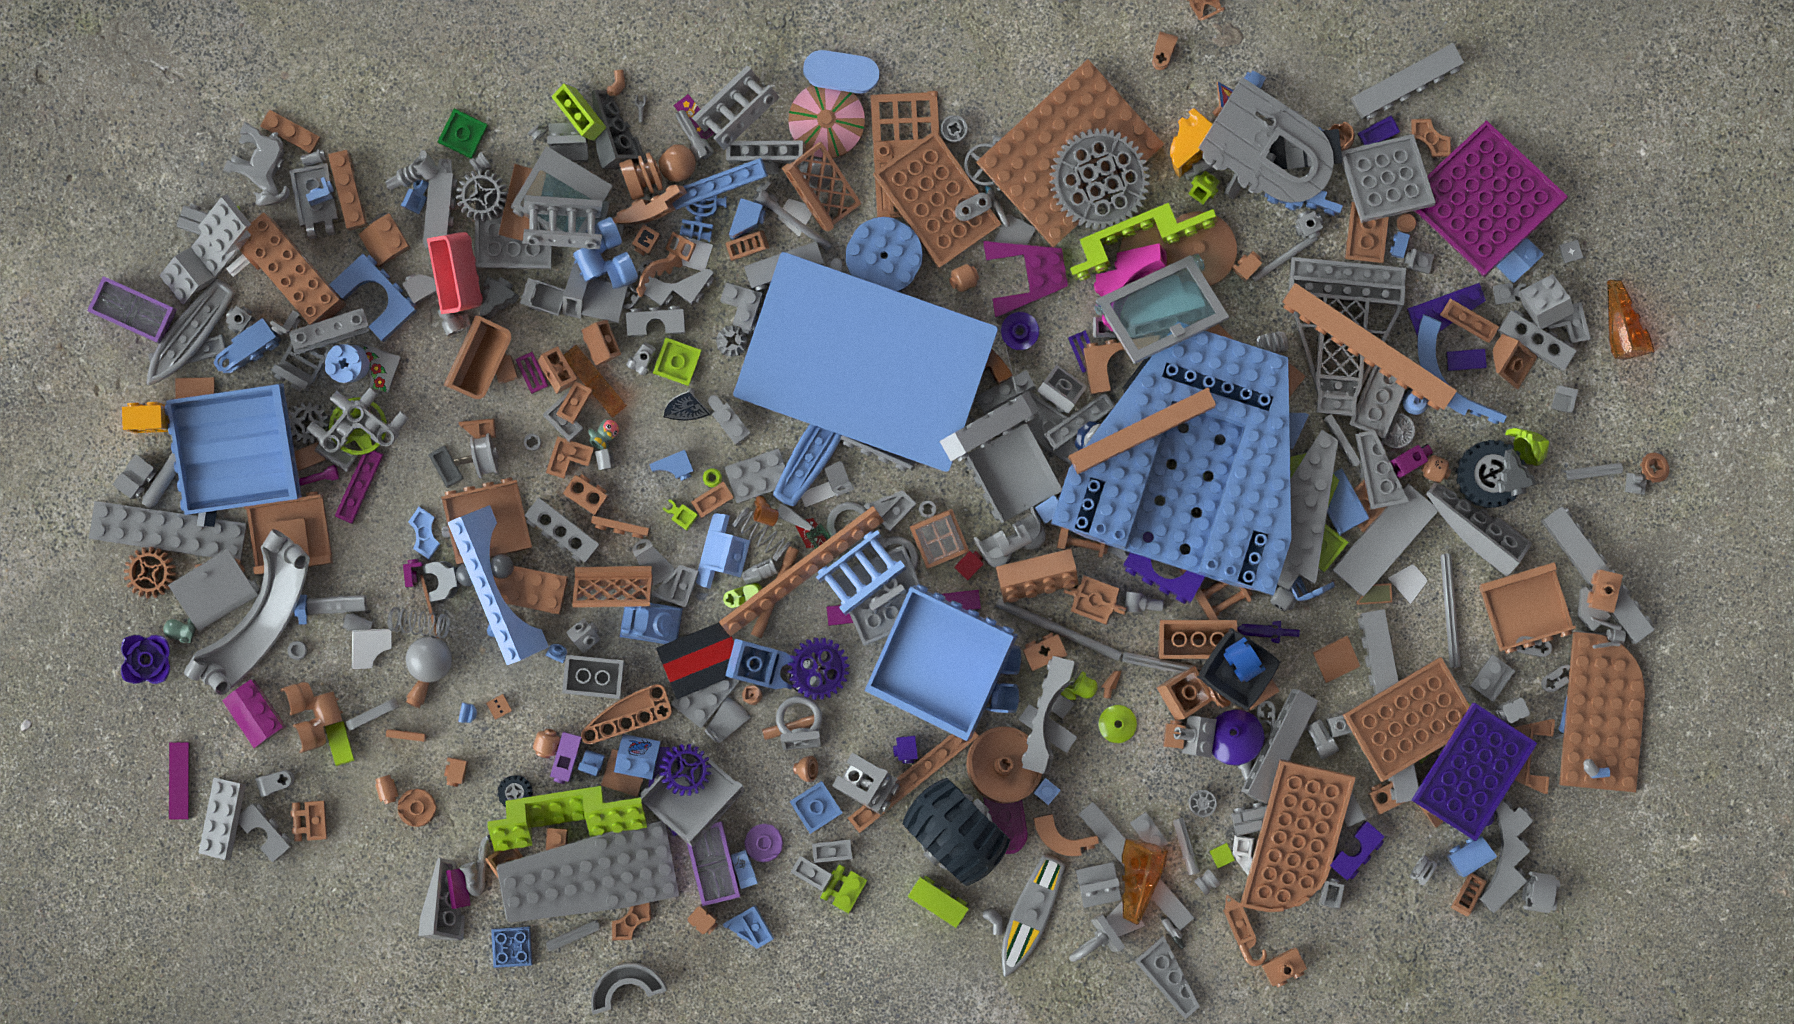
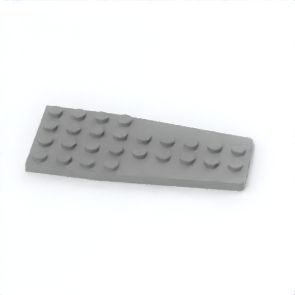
(590, 875)

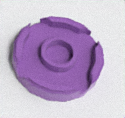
(763, 842)

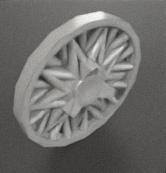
(1401, 432)

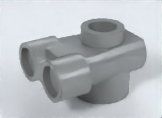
(641, 362)

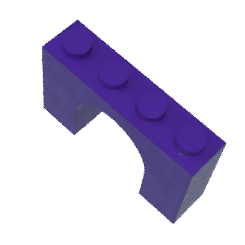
(1183, 587)

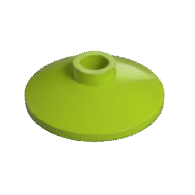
(1110, 716)

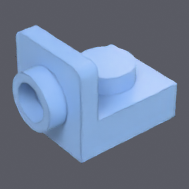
(320, 195)

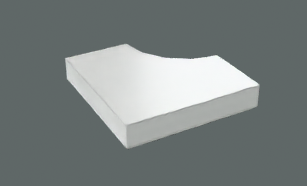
(367, 645)

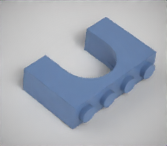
(398, 308)

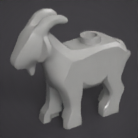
(262, 166)

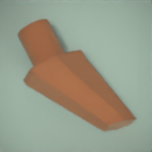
(1111, 683)

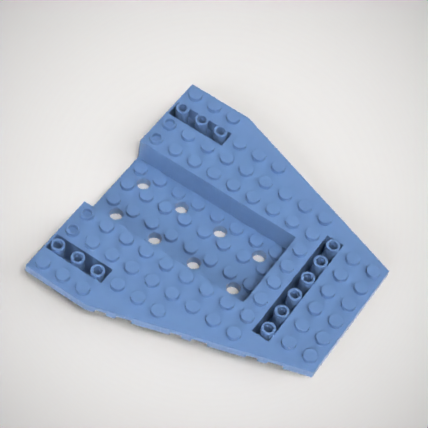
(1246, 504)

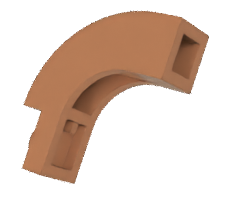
(1049, 835)

